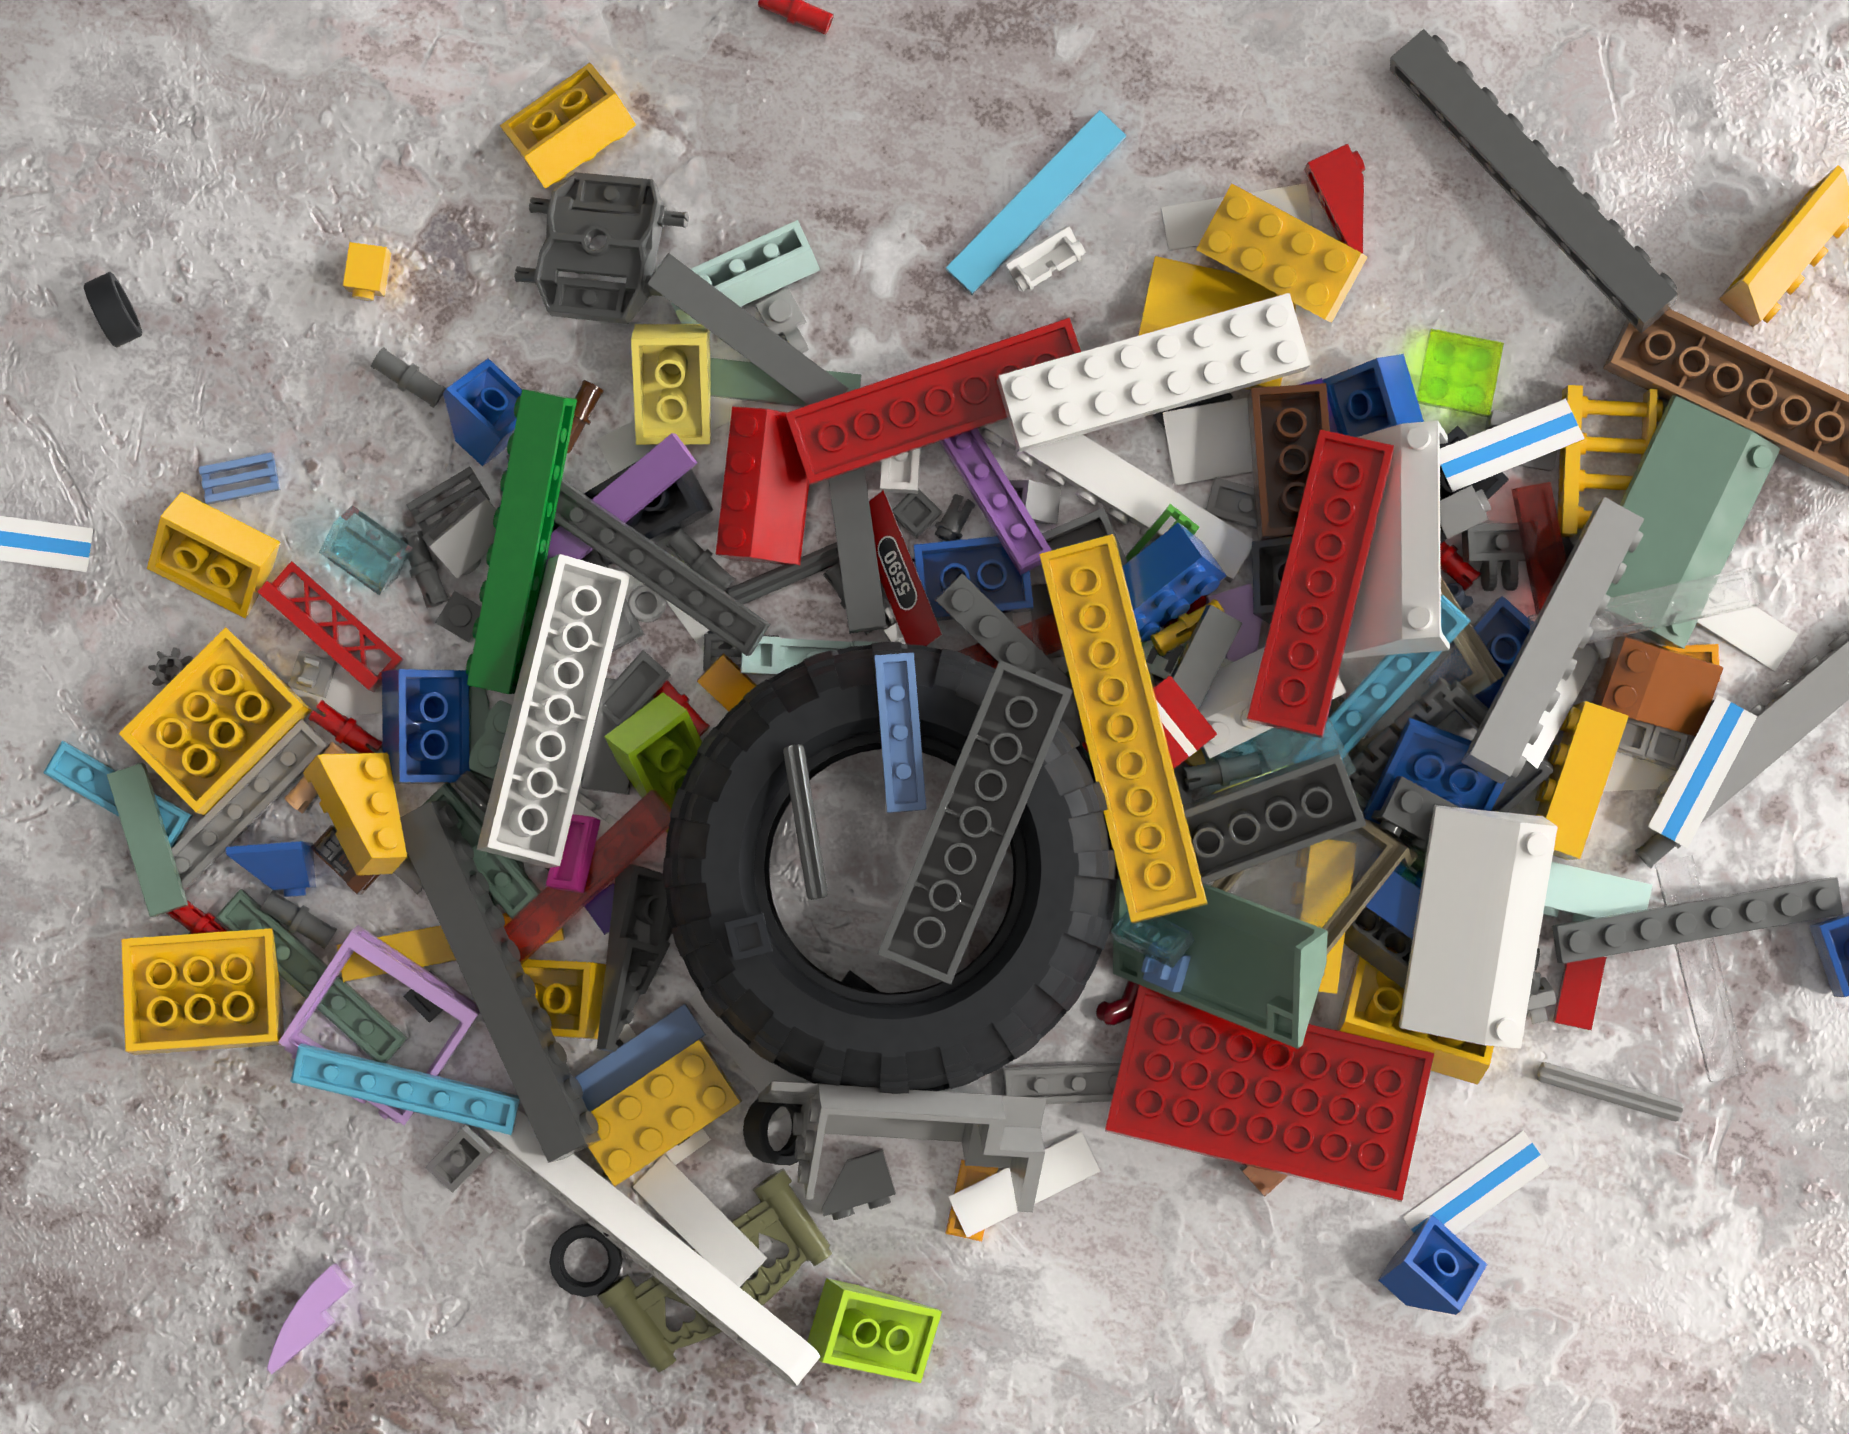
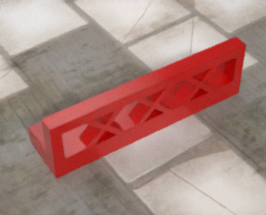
(320, 636)

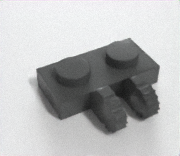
(1494, 544)

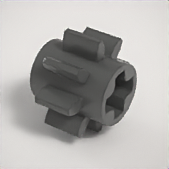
(168, 661)

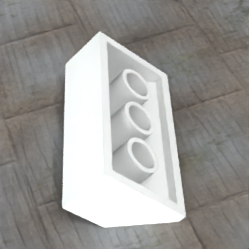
(1229, 703)

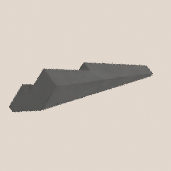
(635, 947)

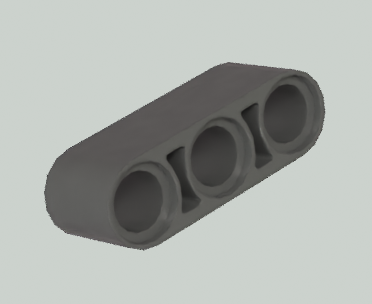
(1372, 945)

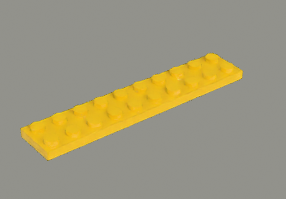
(1123, 729)

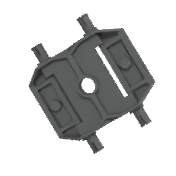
(594, 205)

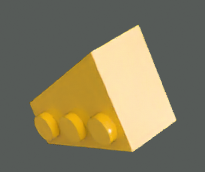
(363, 808)

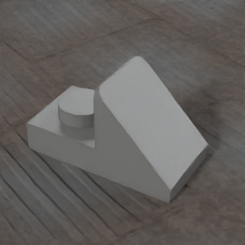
(459, 1158)

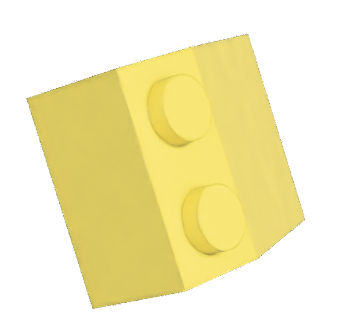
(671, 383)

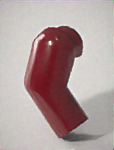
(1121, 1009)

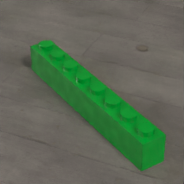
(521, 539)

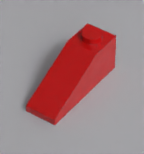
(1340, 190)

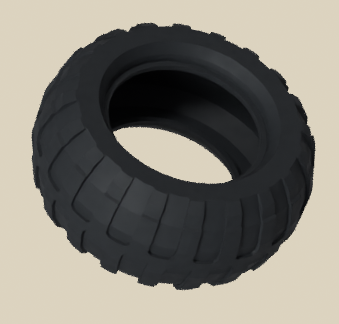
(791, 1008)

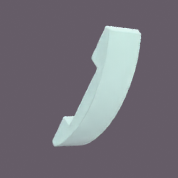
(778, 653)

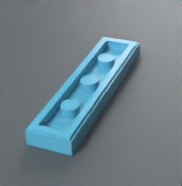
(90, 780)

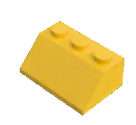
(568, 125)
(212, 554)

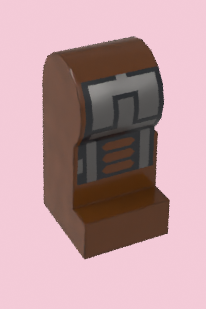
(332, 853)

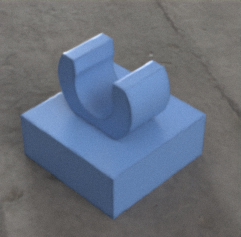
(1165, 976)

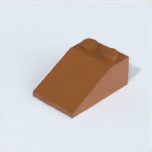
(1657, 685)

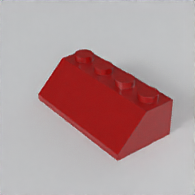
(762, 490)

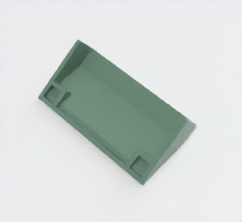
(1693, 500)
(1243, 964)

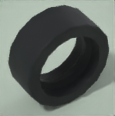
(112, 309)
(756, 1130)
(561, 1275)

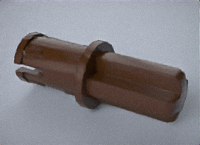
(586, 401)

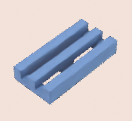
(208, 483)

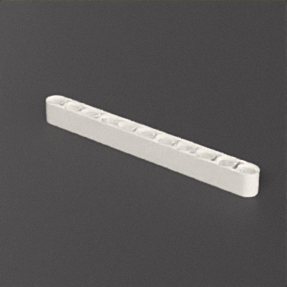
(660, 1253)

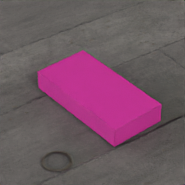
(576, 856)

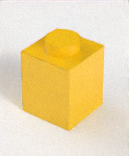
(366, 271)

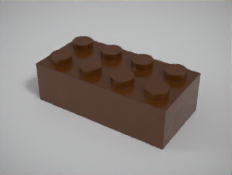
(1283, 442)

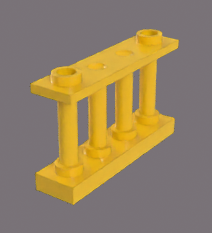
(1575, 480)

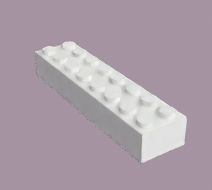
(1153, 372)
(553, 711)

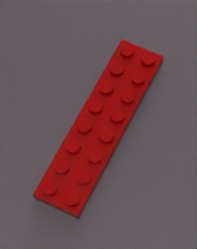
(918, 404)
(1320, 583)

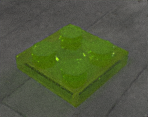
(1459, 372)

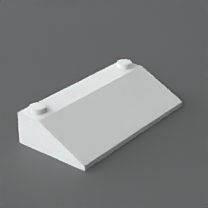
(1402, 576)
(1478, 925)

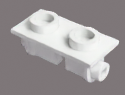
(1044, 257)

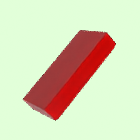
(1579, 993)

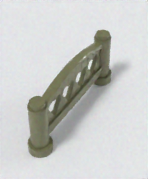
(776, 1216)

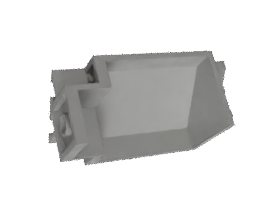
(991, 1127)

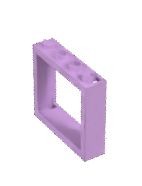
(406, 972)

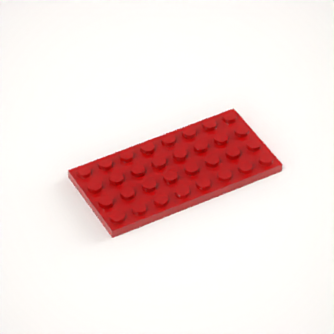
(1324, 1112)

